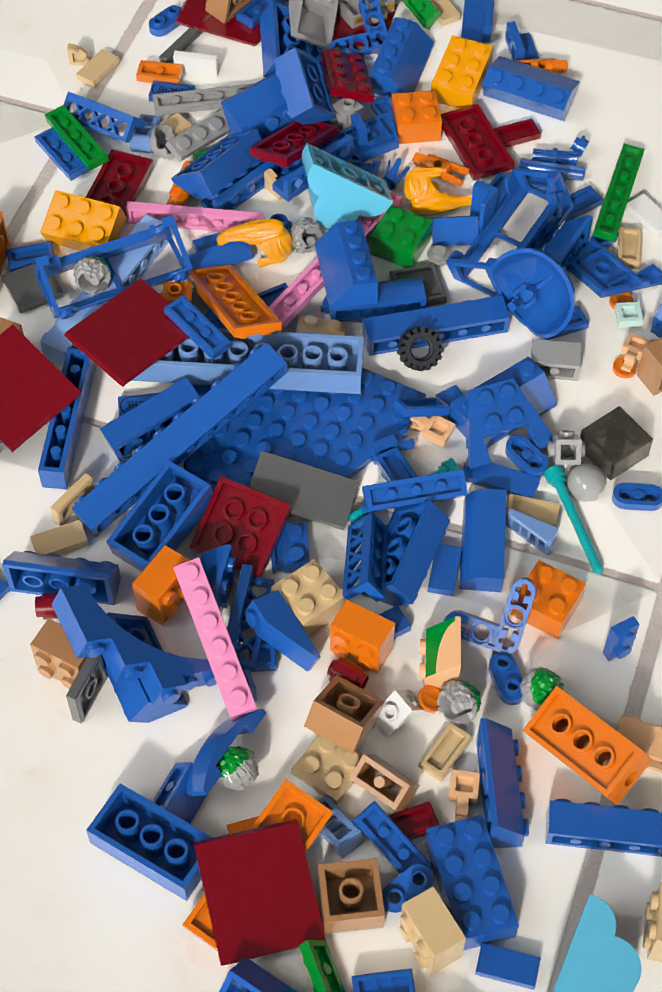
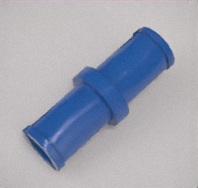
(555, 156)

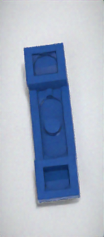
(204, 770)

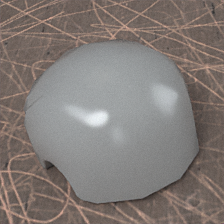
(159, 138)
(586, 482)

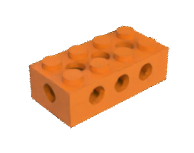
(568, 746)

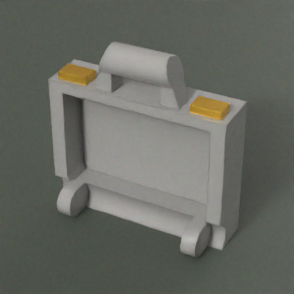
(350, 11)

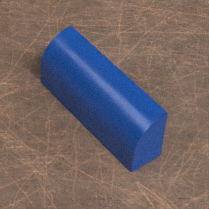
(392, 297)
(483, 540)

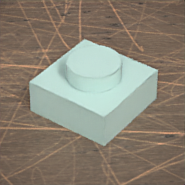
(629, 314)

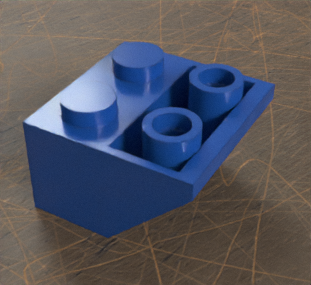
(220, 572)

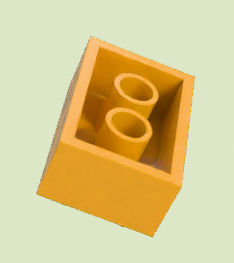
(462, 72)
(81, 221)

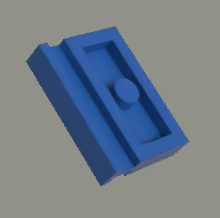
(291, 548)

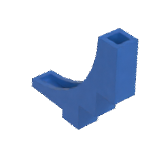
(127, 657)

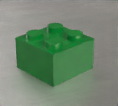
(401, 237)

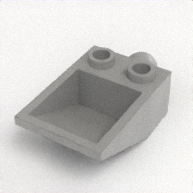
(313, 21)

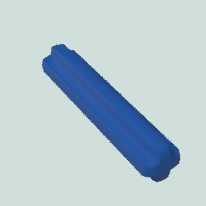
(571, 172)

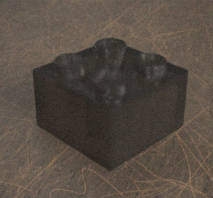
(616, 442)

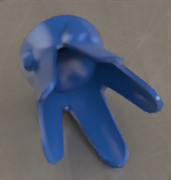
(391, 176)

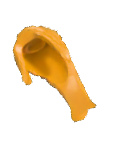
(424, 194)
(265, 234)

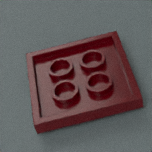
(245, 521)

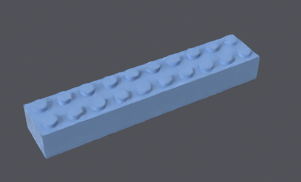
(312, 362)

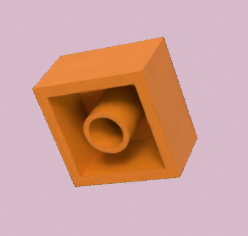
(416, 117)
(157, 587)
(555, 599)
(361, 636)

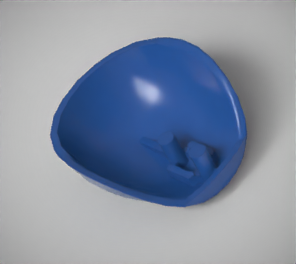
(535, 290)

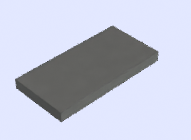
(310, 491)

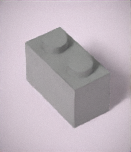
(557, 358)

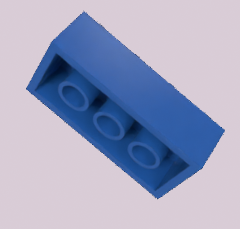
(161, 516)
(148, 840)
(471, 881)

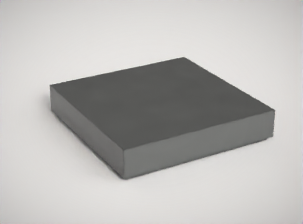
(432, 284)
(26, 290)
(86, 688)

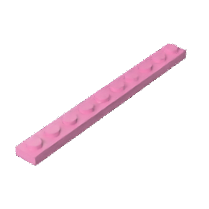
(310, 280)

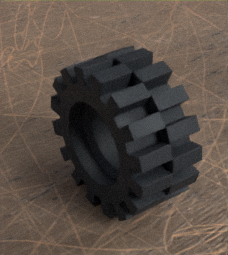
(434, 348)

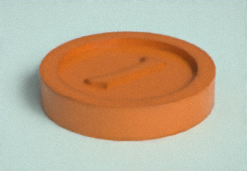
(620, 298)
(617, 364)
(428, 697)

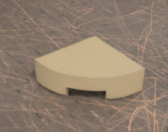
(77, 55)
(269, 179)

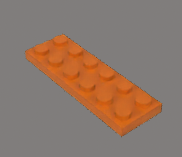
(234, 301)
(285, 805)

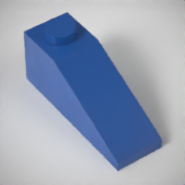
(279, 627)

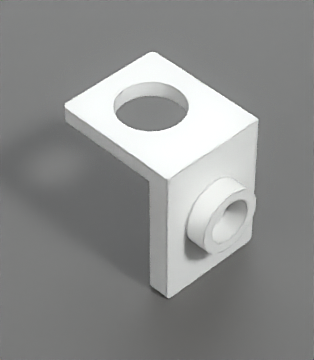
(397, 710)

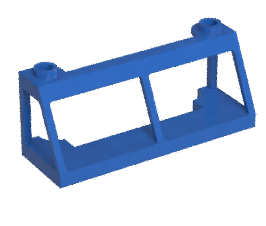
(540, 233)
(47, 268)

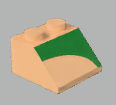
(441, 653)

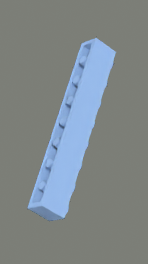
(128, 269)

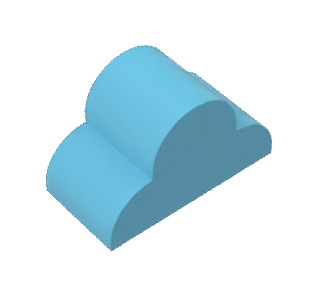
(342, 190)
(597, 957)

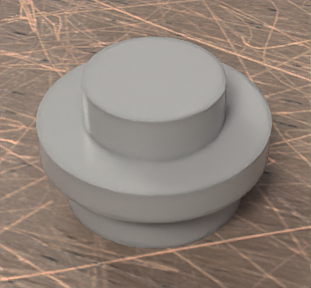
(438, 254)

